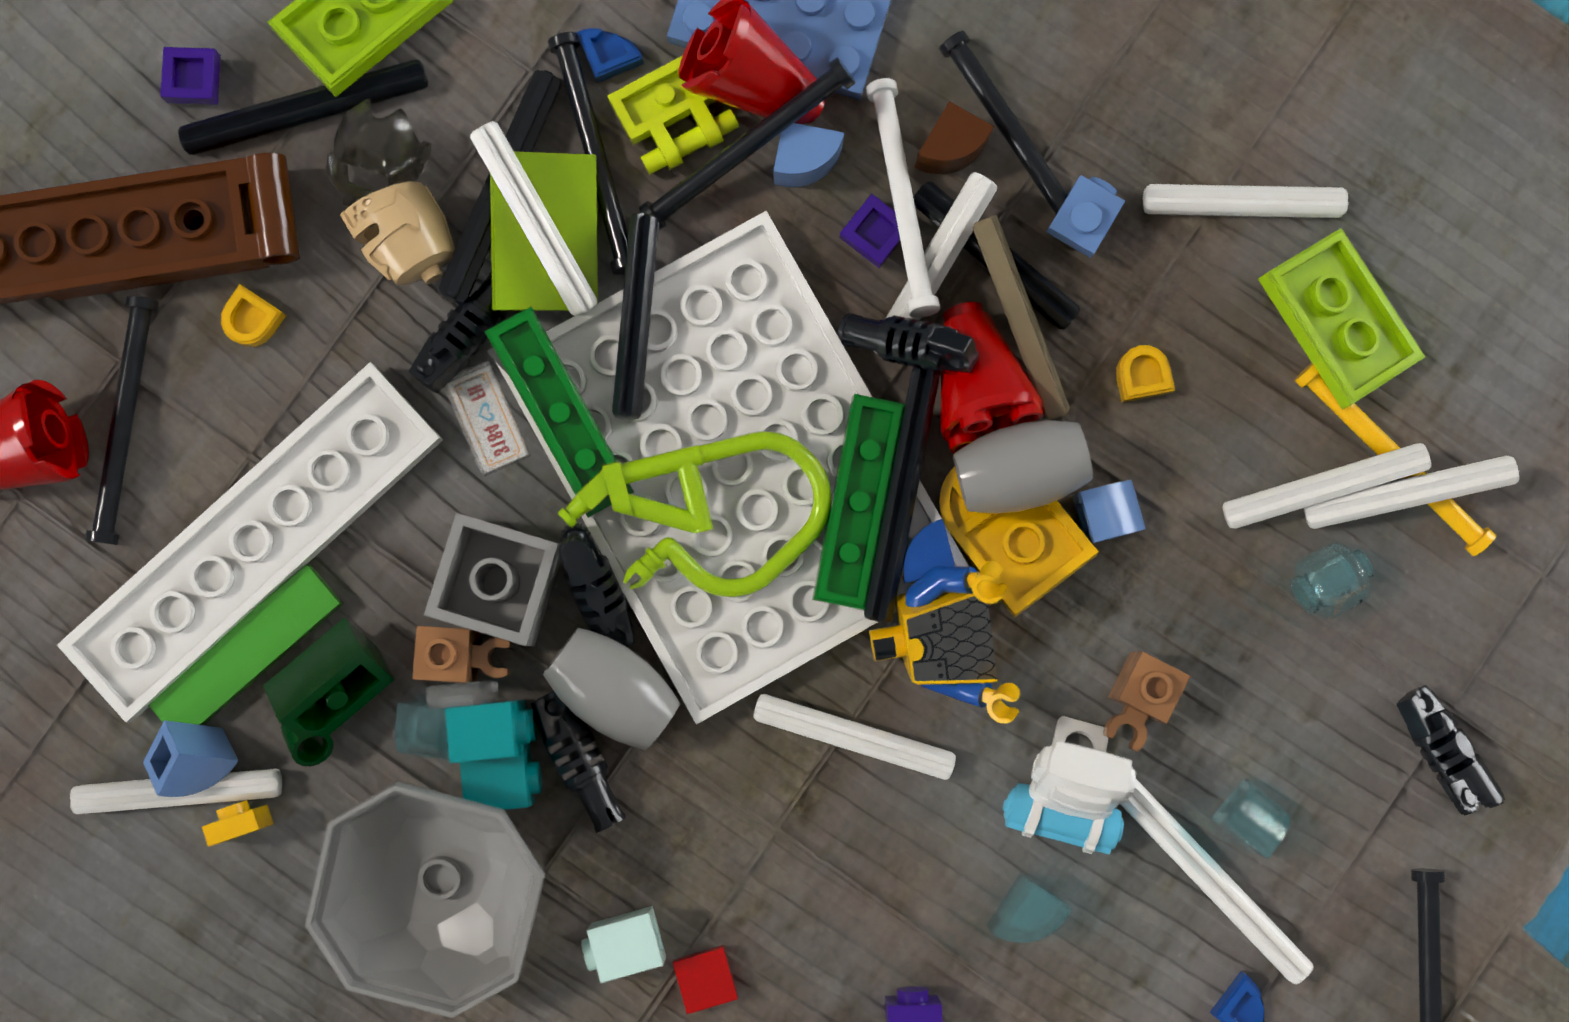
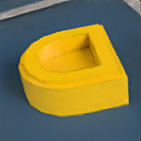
(249, 318)
(1143, 374)

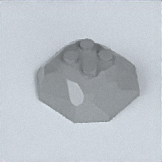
(424, 899)

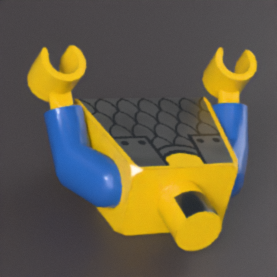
(949, 637)

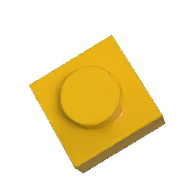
(236, 821)

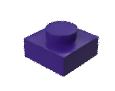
(190, 75)
(873, 231)
(913, 1005)

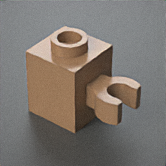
(454, 655)
(1146, 691)

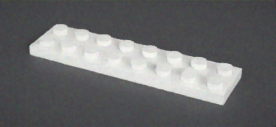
(250, 542)

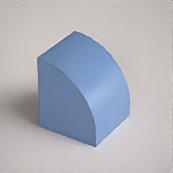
(806, 155)
(1109, 511)
(188, 758)

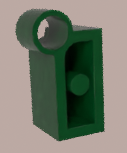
(325, 690)

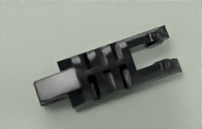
(595, 586)
(1449, 752)

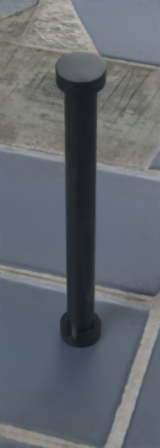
(565, 47)
(1003, 117)
(750, 142)
(122, 420)
(1429, 942)

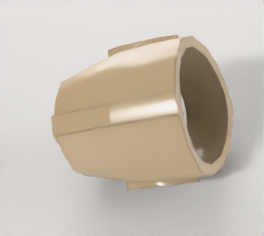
(402, 232)

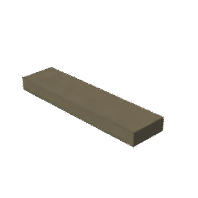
(1021, 316)

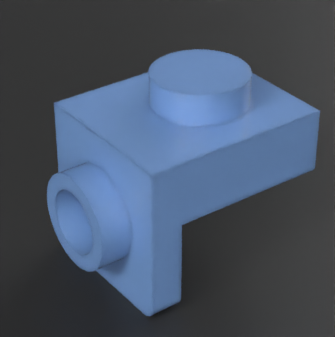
(1086, 214)

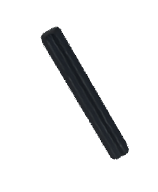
(1041, 292)
(635, 316)

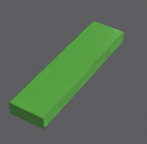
(249, 649)

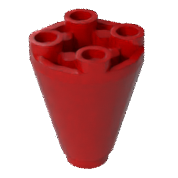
(995, 390)

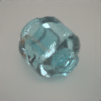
(1332, 580)

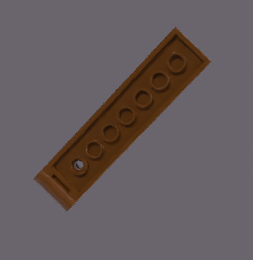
(141, 229)

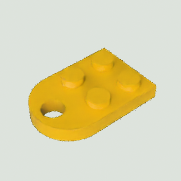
(1032, 545)

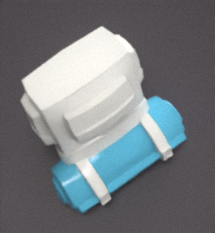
(1073, 791)

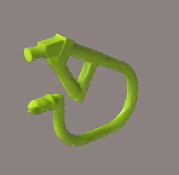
(696, 518)

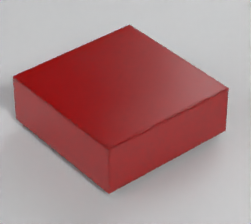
(705, 979)

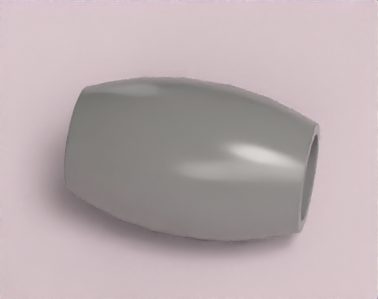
(1023, 466)
(611, 689)

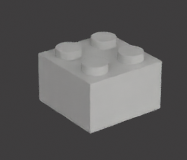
(494, 580)

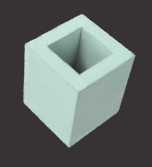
(624, 945)

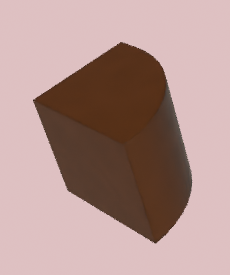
(953, 142)

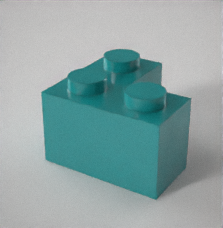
(495, 752)

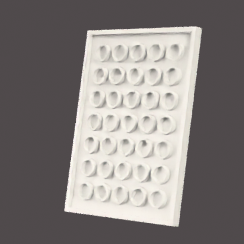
(727, 356)

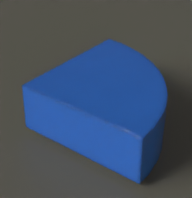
(608, 53)
(926, 551)
(1240, 1002)

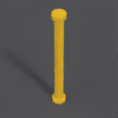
(1379, 442)

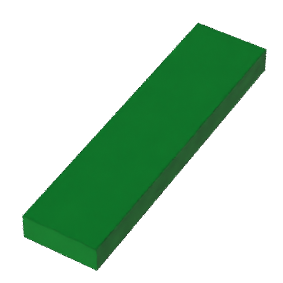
(552, 400)
(858, 502)

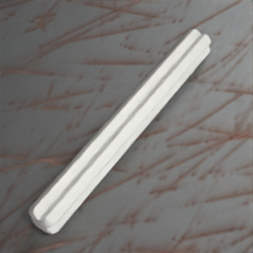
(1217, 885)

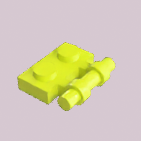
(658, 102)

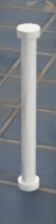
(882, 94)

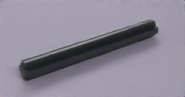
(300, 108)
(476, 237)
(902, 495)

